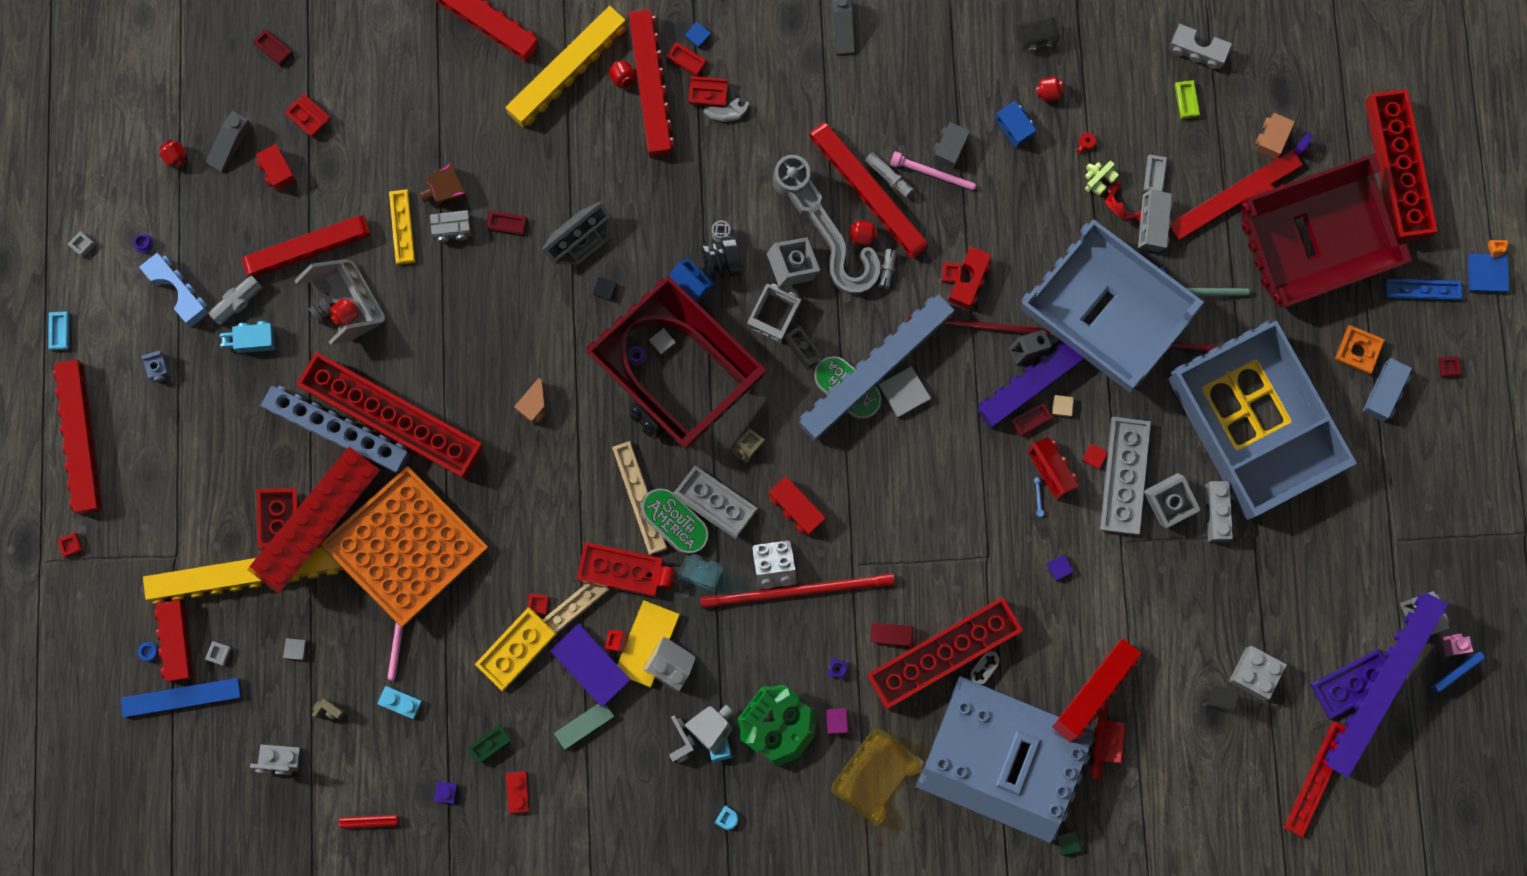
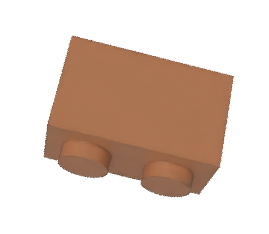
(1274, 136)

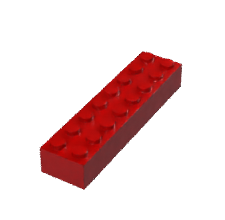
(1401, 165)
(313, 520)
(944, 653)

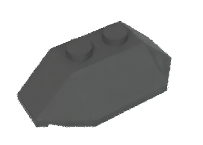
(579, 236)

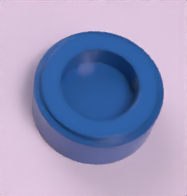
(148, 651)

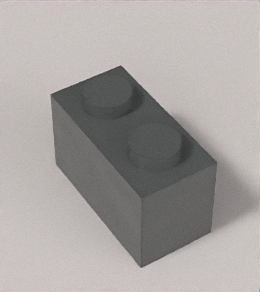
(951, 145)

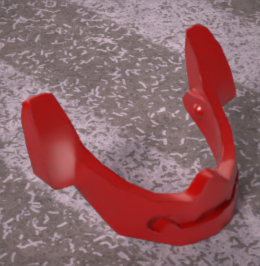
(1117, 208)

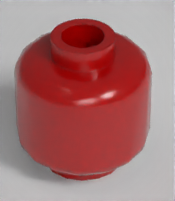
(622, 74)
(1050, 89)
(173, 153)
(862, 233)
(344, 312)

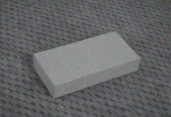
(1155, 173)

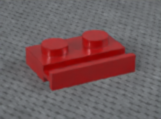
(708, 91)
(307, 115)

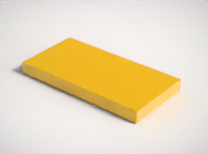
(645, 635)
(515, 649)

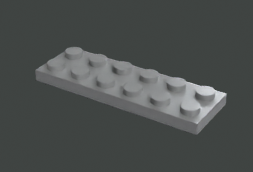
(1125, 476)

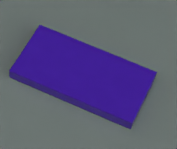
(590, 665)
(1344, 687)

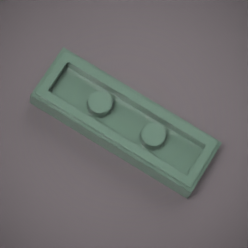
(583, 725)

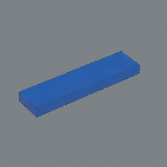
(1423, 289)

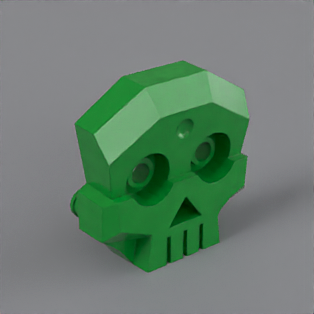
(790, 733)

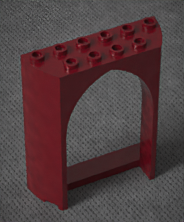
(674, 308)

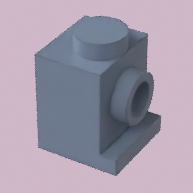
(162, 370)

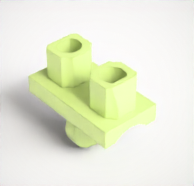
(1106, 172)

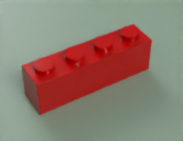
(174, 641)

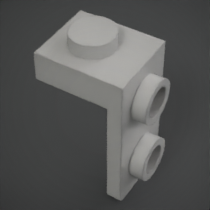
(681, 754)

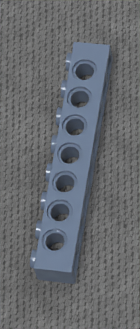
(273, 403)

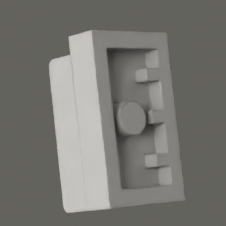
(278, 758)

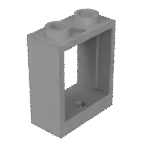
(767, 330)

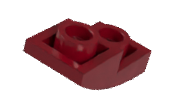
(891, 634)

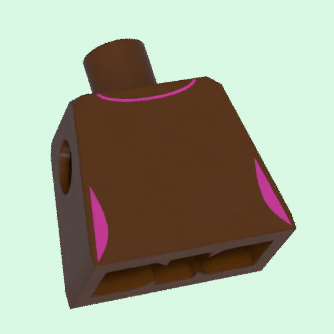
(444, 187)

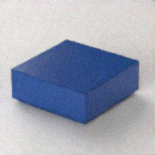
(697, 35)

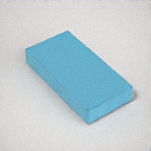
(59, 331)

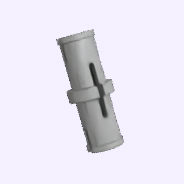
(887, 269)

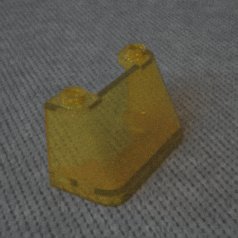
(875, 774)

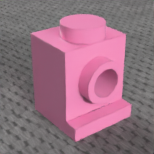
(1456, 645)

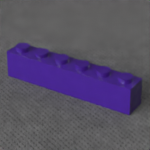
(1029, 385)

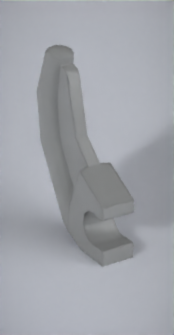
(728, 113)

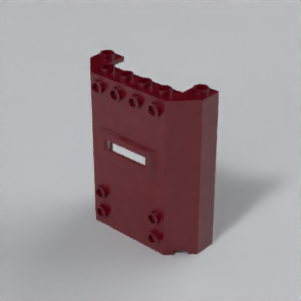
(1344, 225)

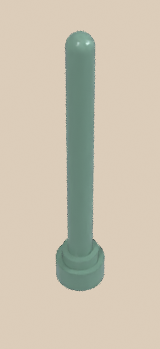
(1220, 291)

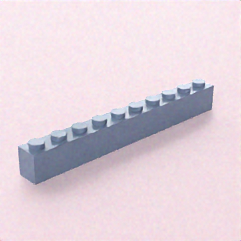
(876, 367)

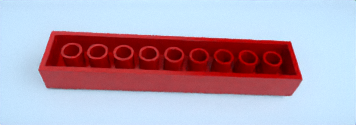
(390, 415)

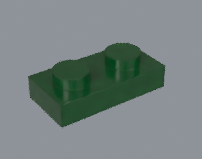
(489, 744)

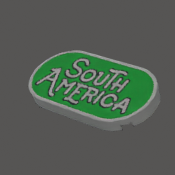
(831, 371)
(674, 521)

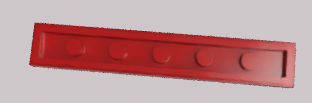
(1313, 786)

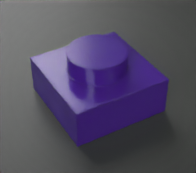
(1303, 145)
(445, 792)

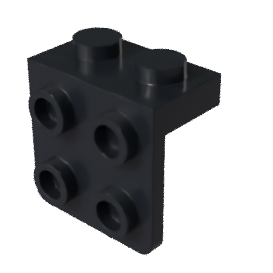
(649, 425)

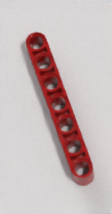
(306, 246)

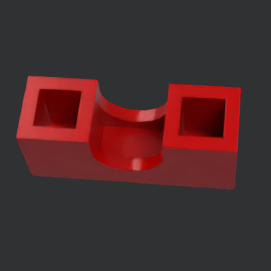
(964, 293)

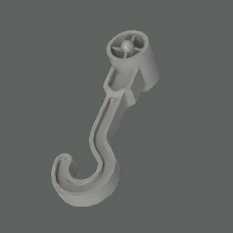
(793, 181)

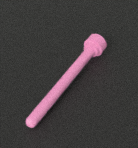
(898, 160)
(395, 652)

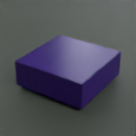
(1059, 567)

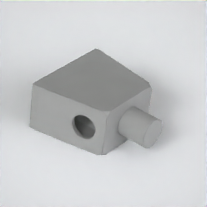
(711, 727)

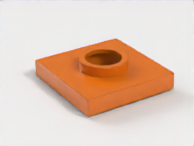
(1371, 344)

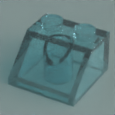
(700, 572)

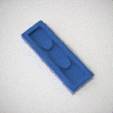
(1456, 672)

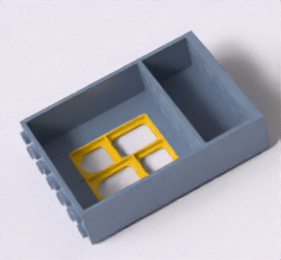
(1276, 461)

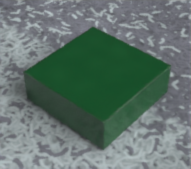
(1068, 843)

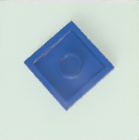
(1488, 273)

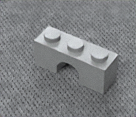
(1184, 45)
(1220, 521)

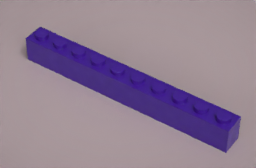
(1386, 683)

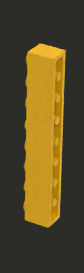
(566, 67)

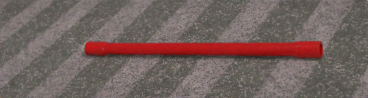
(877, 581)

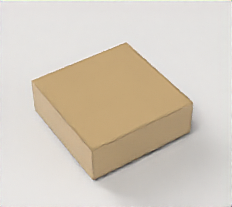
(1062, 406)

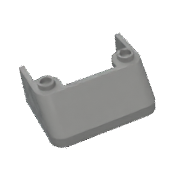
(345, 281)

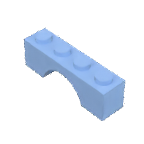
(187, 306)

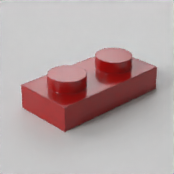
(517, 792)

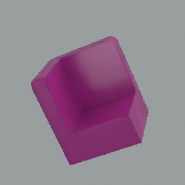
(836, 721)

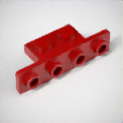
(1109, 743)

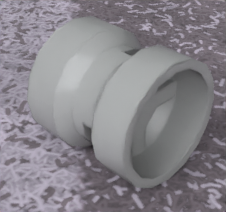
(718, 233)

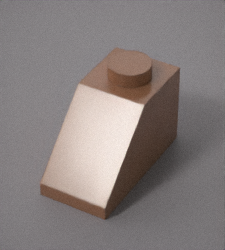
(533, 404)

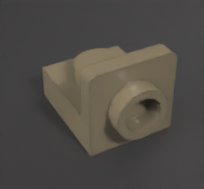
(747, 445)
(331, 710)

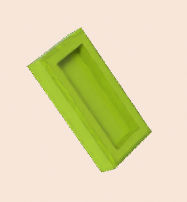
(1187, 99)

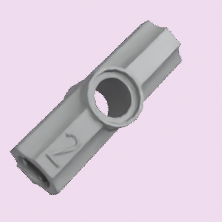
(235, 300)

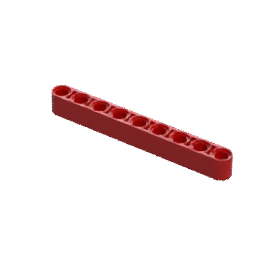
(868, 190)

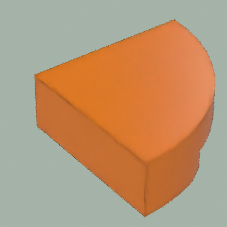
(1497, 247)

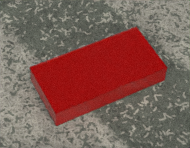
(686, 59)

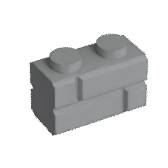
(450, 226)

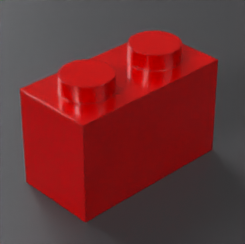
(276, 167)

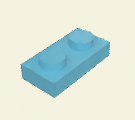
(399, 702)

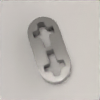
(980, 665)

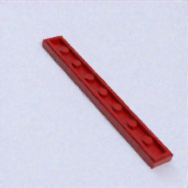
(1234, 195)

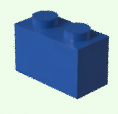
(1016, 124)
(691, 279)

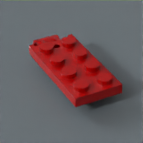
(624, 570)

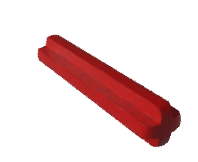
(368, 821)

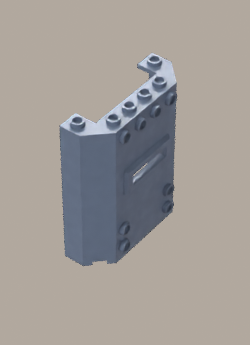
(1134, 326)
(979, 749)

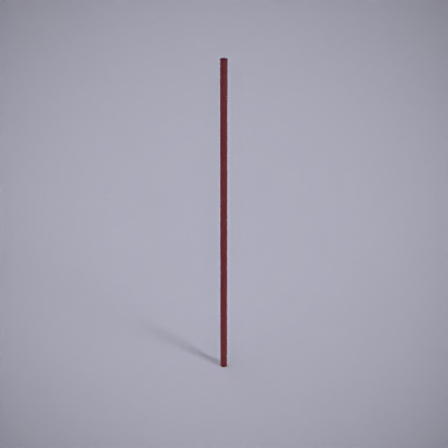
(1028, 330)

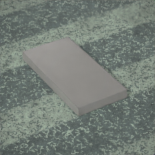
(715, 502)

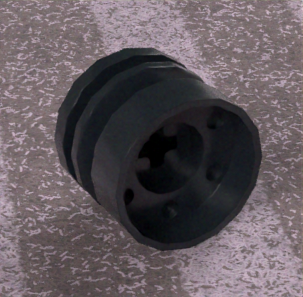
(722, 258)

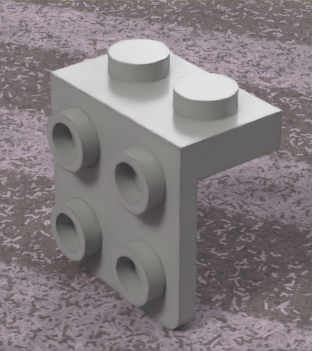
(774, 565)

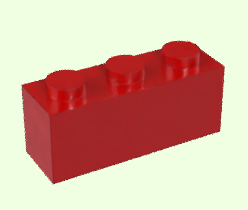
(796, 506)

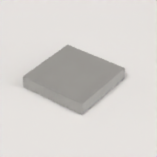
(904, 392)

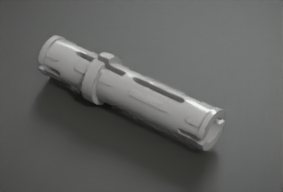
(893, 178)

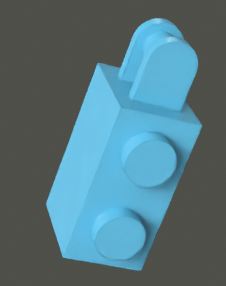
(250, 337)

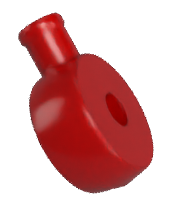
(1086, 145)

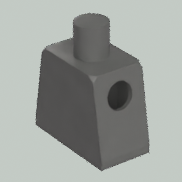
(1031, 346)

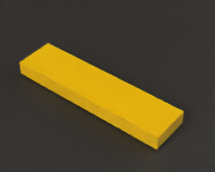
(402, 227)

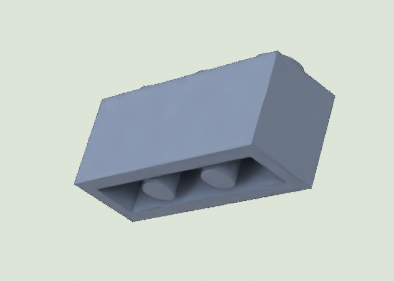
(1387, 390)

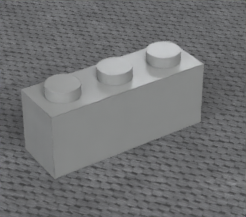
(1155, 221)

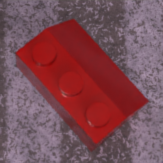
(1053, 467)

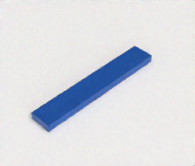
(181, 697)

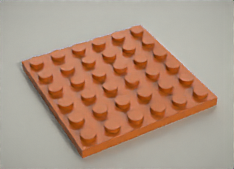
(404, 546)

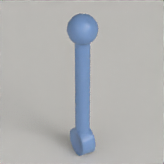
(1040, 512)

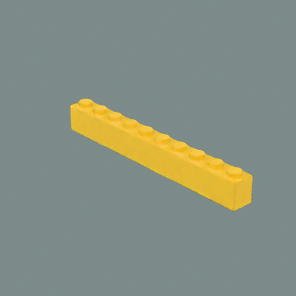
(225, 576)

